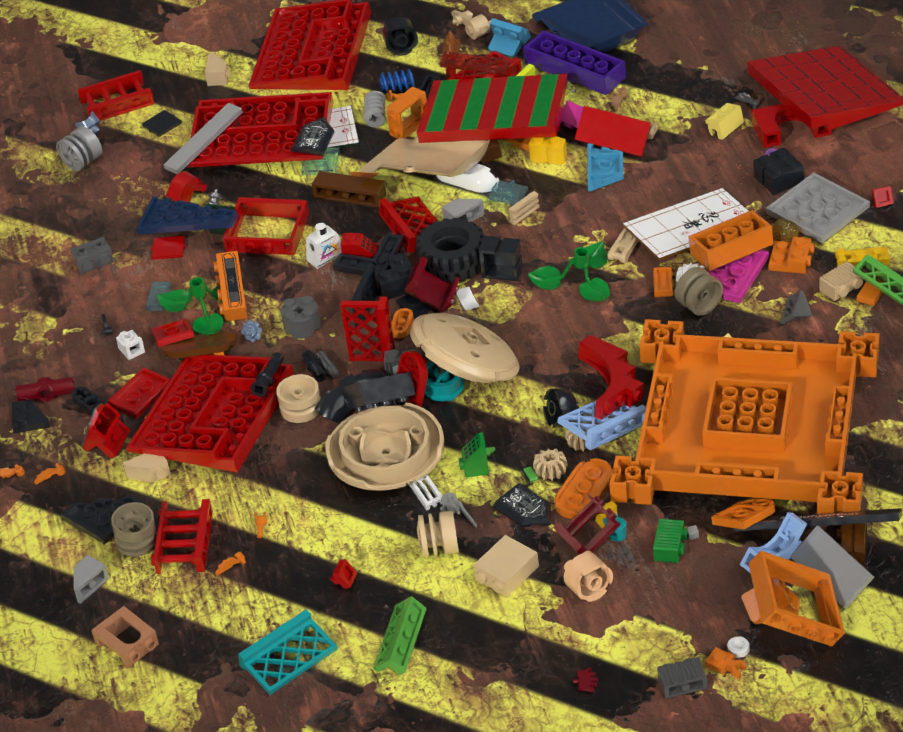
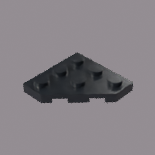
(96, 517)

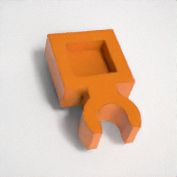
(723, 661)

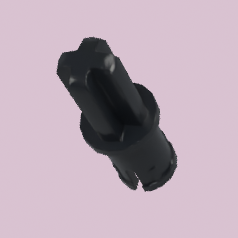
(314, 366)

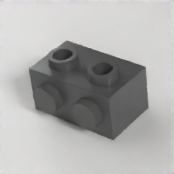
(92, 255)

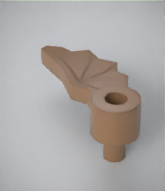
(617, 99)

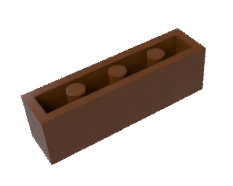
(348, 188)

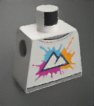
(322, 245)

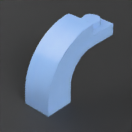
(783, 543)

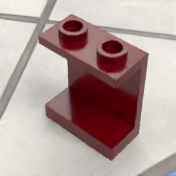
(431, 288)

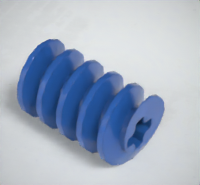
(396, 81)

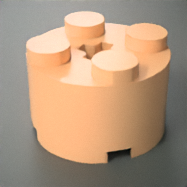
(587, 576)

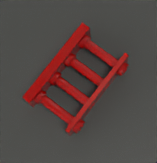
(119, 105)
(199, 543)

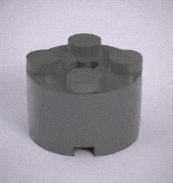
(300, 317)

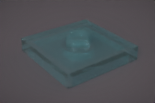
(328, 164)

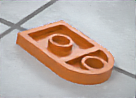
(744, 513)

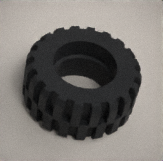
(448, 235)

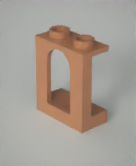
(106, 634)

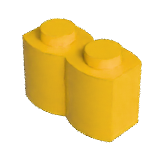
(548, 150)

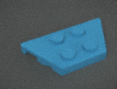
(604, 167)

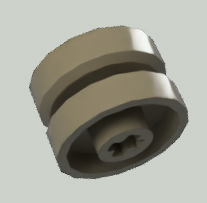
(698, 291)

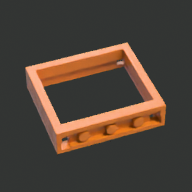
(768, 565)

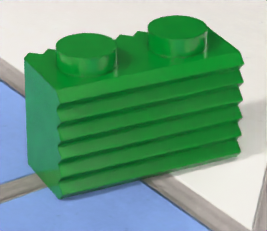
(669, 540)

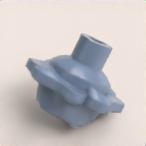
(251, 331)

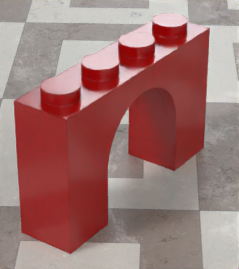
(766, 123)

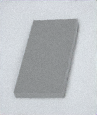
(826, 555)

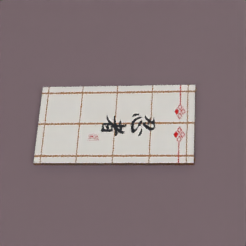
(667, 230)

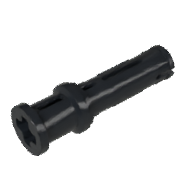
(265, 378)

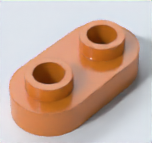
(402, 322)

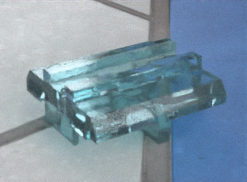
(507, 192)

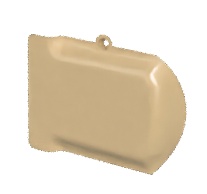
(429, 158)

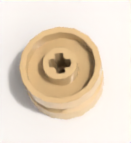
(298, 398)

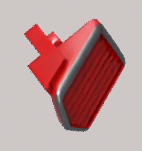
(105, 431)

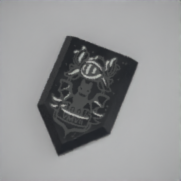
(314, 137)
(524, 506)

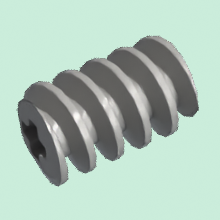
(374, 109)

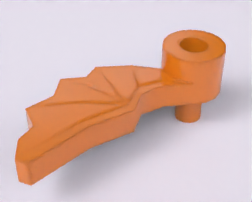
(6, 472)

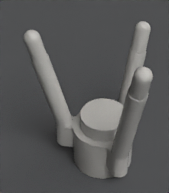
(451, 503)

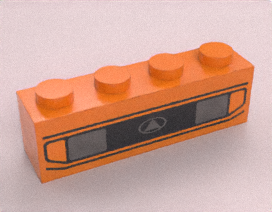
(231, 286)

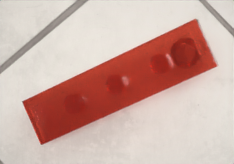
(454, 61)

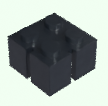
(778, 171)
(500, 258)

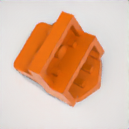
(784, 597)

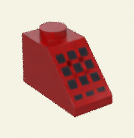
(358, 245)

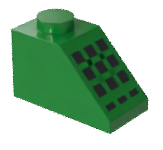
(474, 457)

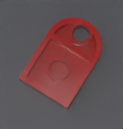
(413, 362)

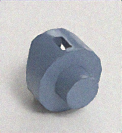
(91, 123)

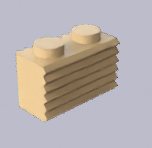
(840, 281)

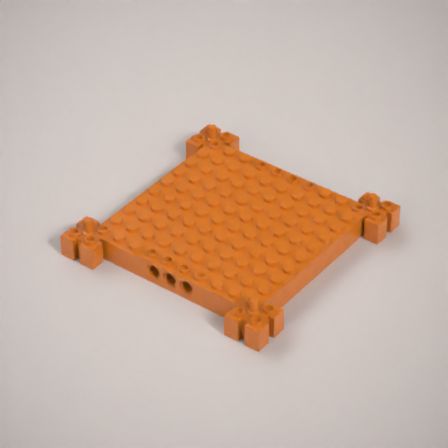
(747, 418)

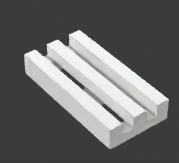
(431, 501)

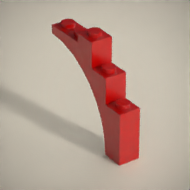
(618, 374)

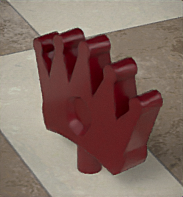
(586, 680)

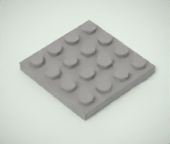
(818, 207)

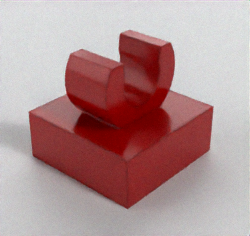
(882, 196)
(343, 574)

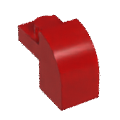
(183, 185)

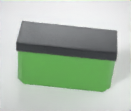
(529, 475)

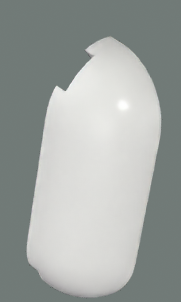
(476, 179)

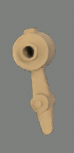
(475, 26)

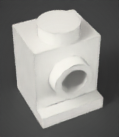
(128, 339)

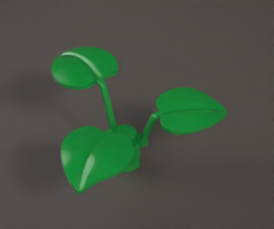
(592, 256)
(178, 299)

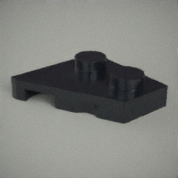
(27, 417)

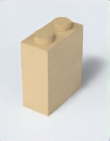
(506, 565)

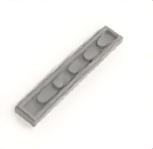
(203, 138)

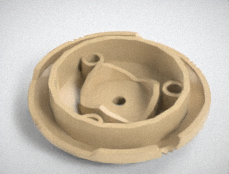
(464, 347)
(403, 431)

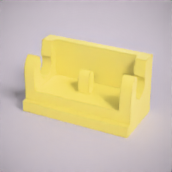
(725, 120)

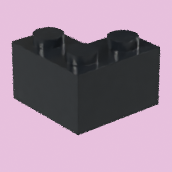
(393, 281)

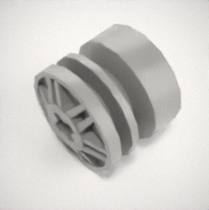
(79, 148)

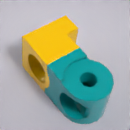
(621, 532)

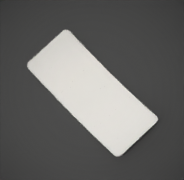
(467, 298)

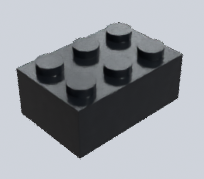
(379, 392)

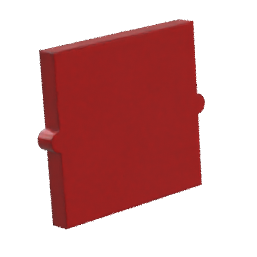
(168, 247)

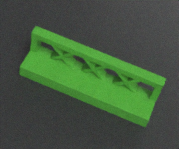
(882, 272)
(400, 636)

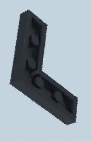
(357, 264)

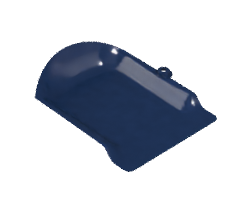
(593, 23)

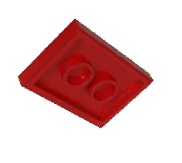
(139, 393)

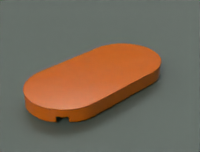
(587, 477)

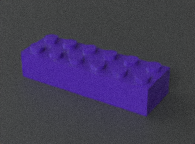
(580, 63)

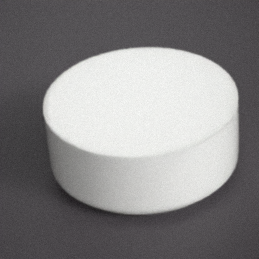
(738, 646)

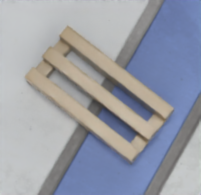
(523, 208)

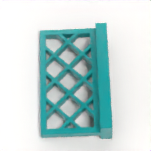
(274, 641)

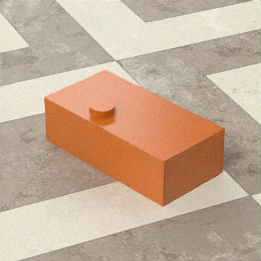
(730, 240)

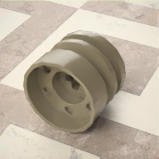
(134, 529)

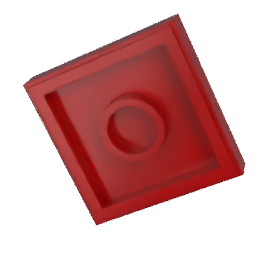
(172, 332)

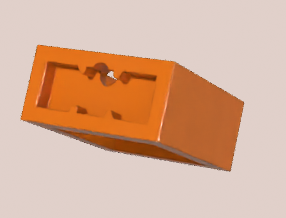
(416, 101)

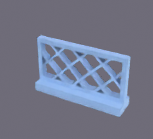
(608, 429)

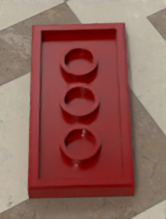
(613, 131)

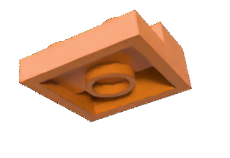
(792, 256)

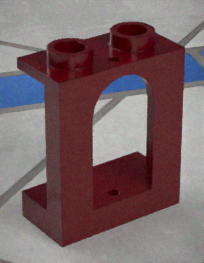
(593, 508)

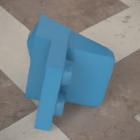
(507, 38)

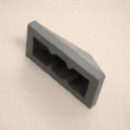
(796, 308)

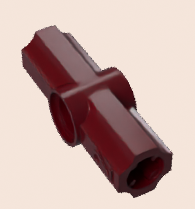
(45, 389)

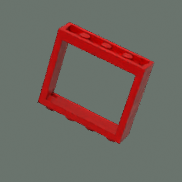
(267, 208)

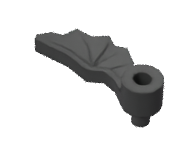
(747, 98)

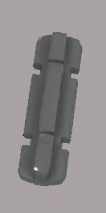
(327, 364)

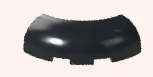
(333, 403)

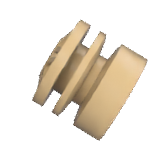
(437, 534)

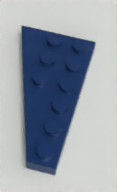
(180, 216)

